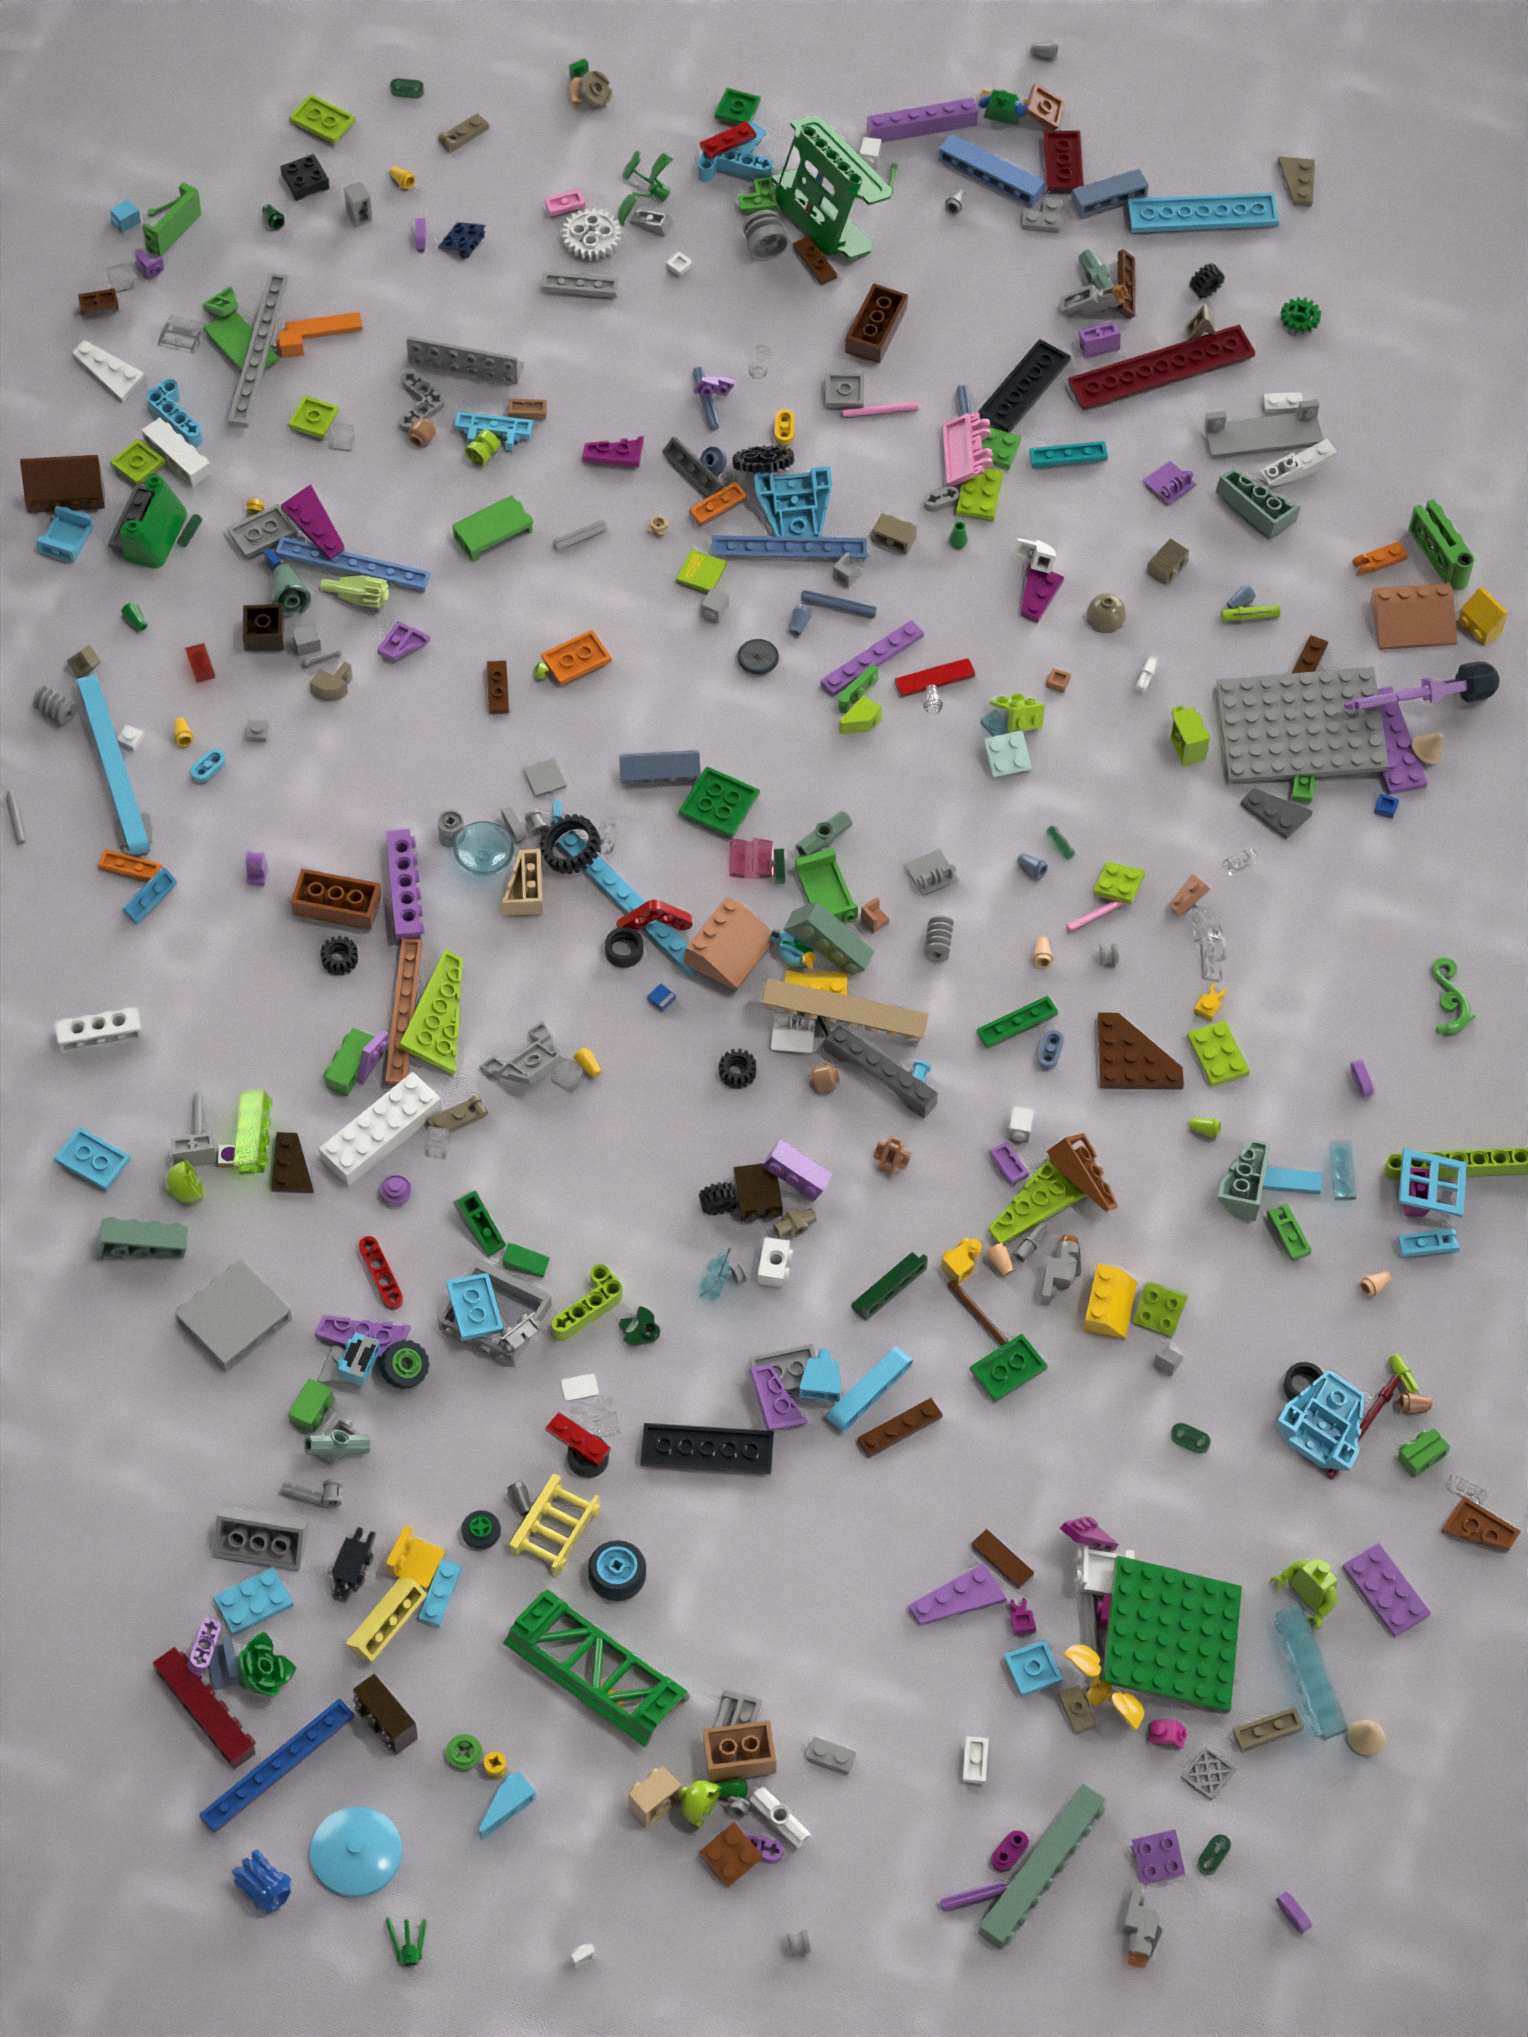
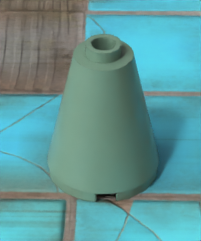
(289, 591)

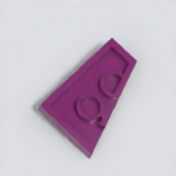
(617, 453)
(1086, 1531)

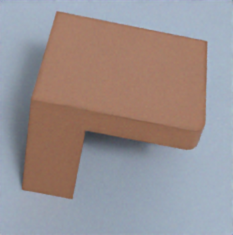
(873, 916)

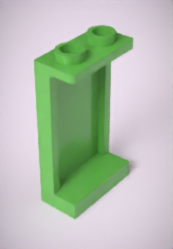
(174, 223)
(491, 526)
(825, 884)

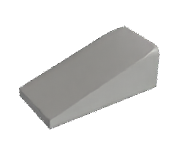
(652, 221)

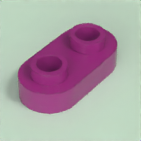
(1010, 1850)

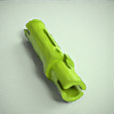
(1227, 615)

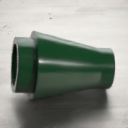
(273, 217)

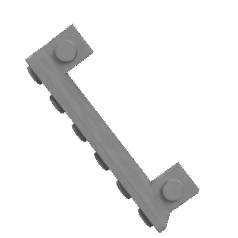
(464, 360)
(1264, 432)

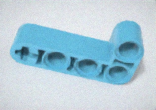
(736, 163)
(162, 405)

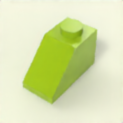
(861, 717)

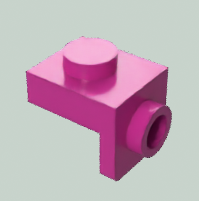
(1103, 1610)
(1168, 1733)

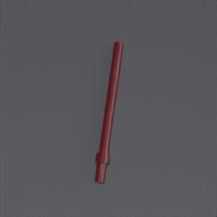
(1384, 1396)

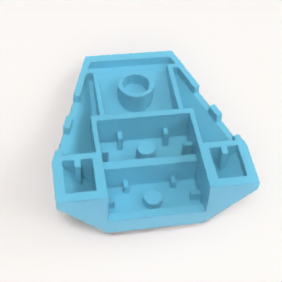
(795, 502)
(1325, 1422)

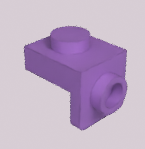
(148, 267)

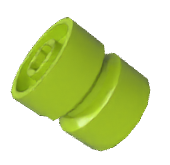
(482, 448)

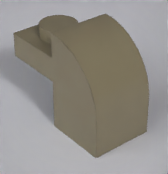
(329, 686)

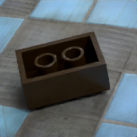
(384, 1714)

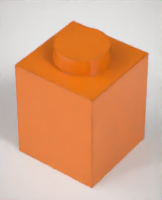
(290, 343)

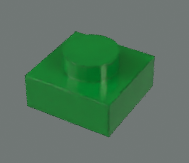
(578, 68)

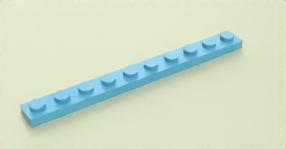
(627, 900)

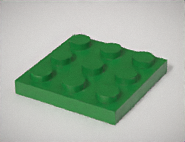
(719, 802)

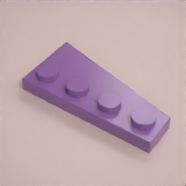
(341, 1329)
(965, 1593)

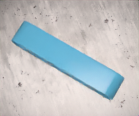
(869, 1389)

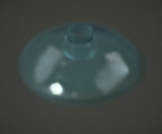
(481, 839)

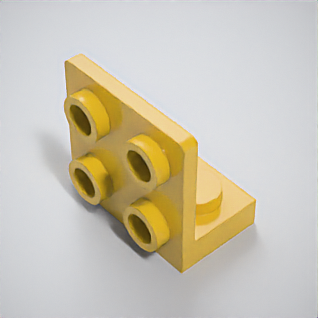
(414, 1558)

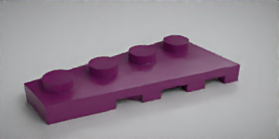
(313, 521)

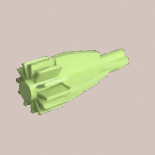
(359, 590)

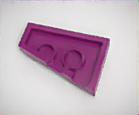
(1039, 593)

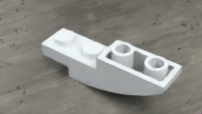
(1300, 465)

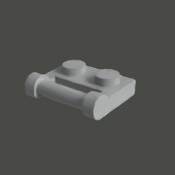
(746, 1710)

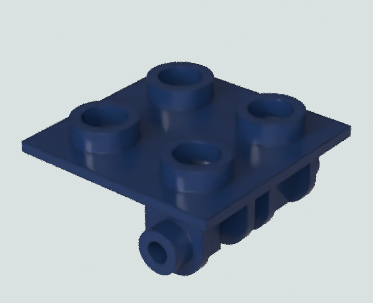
(463, 238)

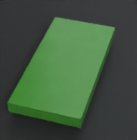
(233, 337)

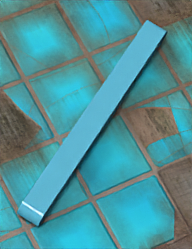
(113, 765)

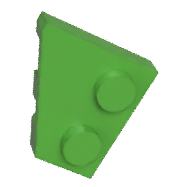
(222, 303)

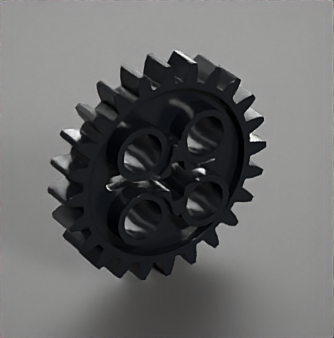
(763, 459)

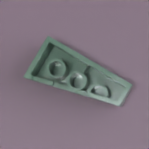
(1255, 502)
(140, 1239)

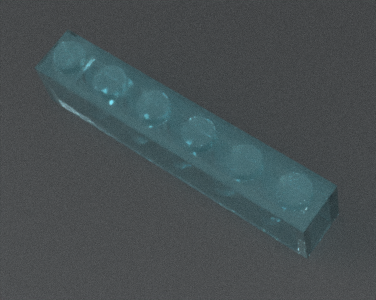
(1311, 1672)

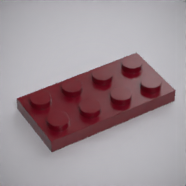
(1063, 160)

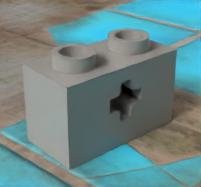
(358, 204)

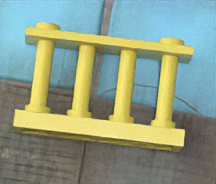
(543, 1507)

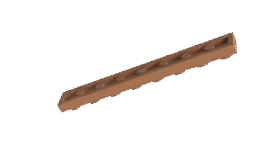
(403, 1008)

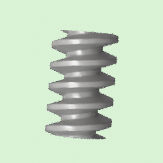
(54, 705)
(938, 938)

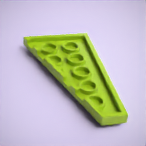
(435, 1022)
(1040, 1199)

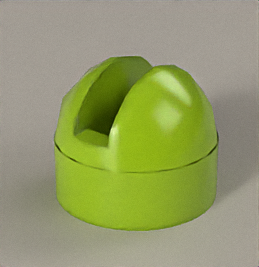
(539, 671)

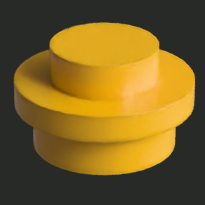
(255, 506)

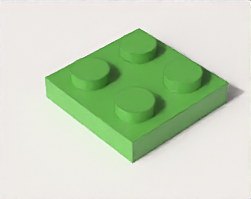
(1003, 447)

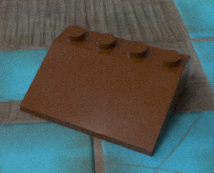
(62, 482)

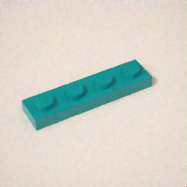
(1068, 454)

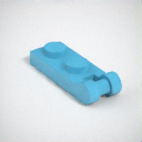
(1428, 1243)

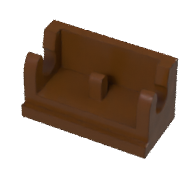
(98, 300)

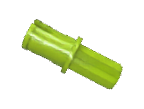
(1403, 1373)

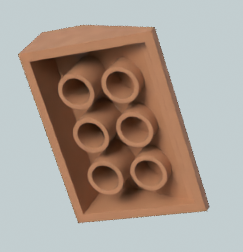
(1414, 616)
(729, 944)

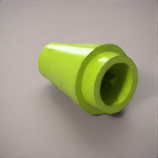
(1206, 1126)

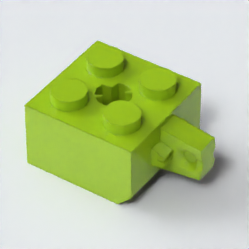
(1189, 735)

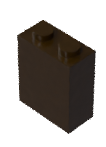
(757, 1193)

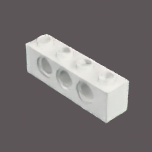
(108, 1035)

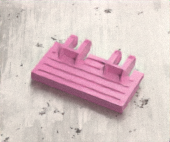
(964, 448)

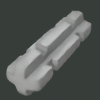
(302, 1493)

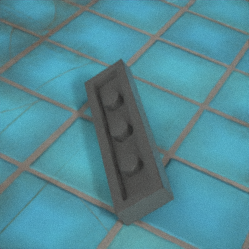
(692, 467)
(134, 510)

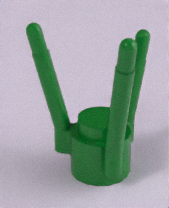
(409, 1954)

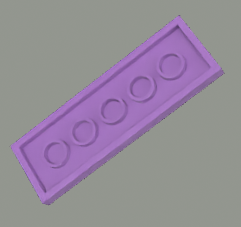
(1404, 767)

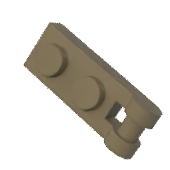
(464, 132)
(459, 1115)

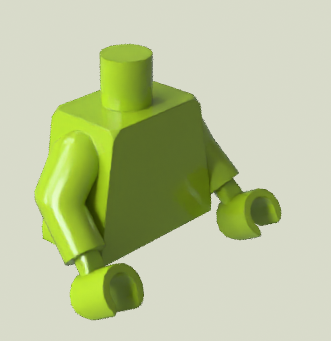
(1314, 1584)

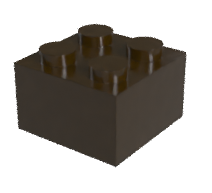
(263, 627)

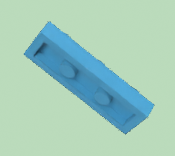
(149, 895)

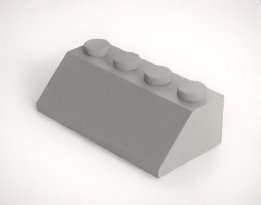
(260, 1537)

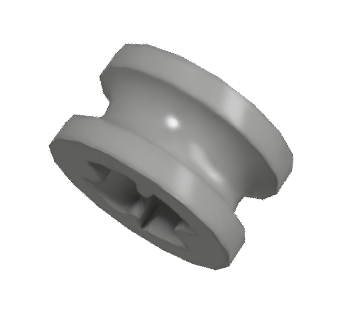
(739, 1273)

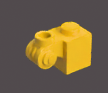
(959, 1262)

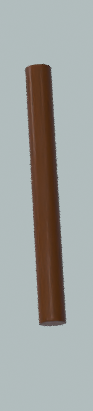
(977, 1312)

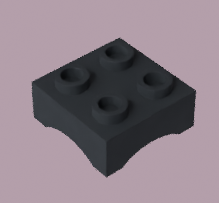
(305, 176)

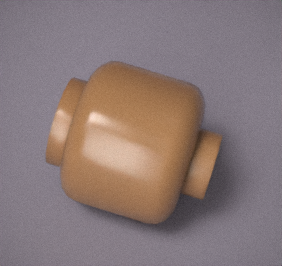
(421, 432)
(824, 1078)

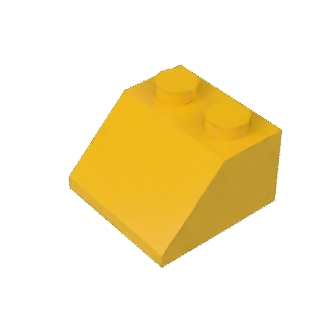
(1483, 616)

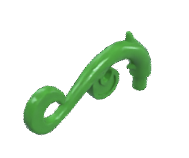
(1453, 995)

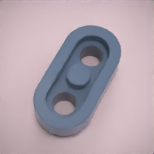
(1050, 1051)

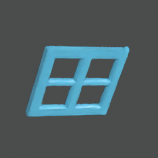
(1432, 1181)

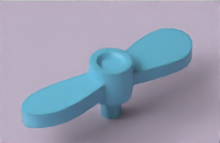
(557, 810)

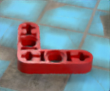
(657, 911)

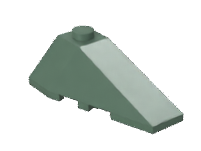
(1243, 1184)

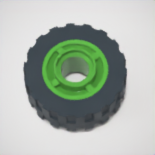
(394, 1372)

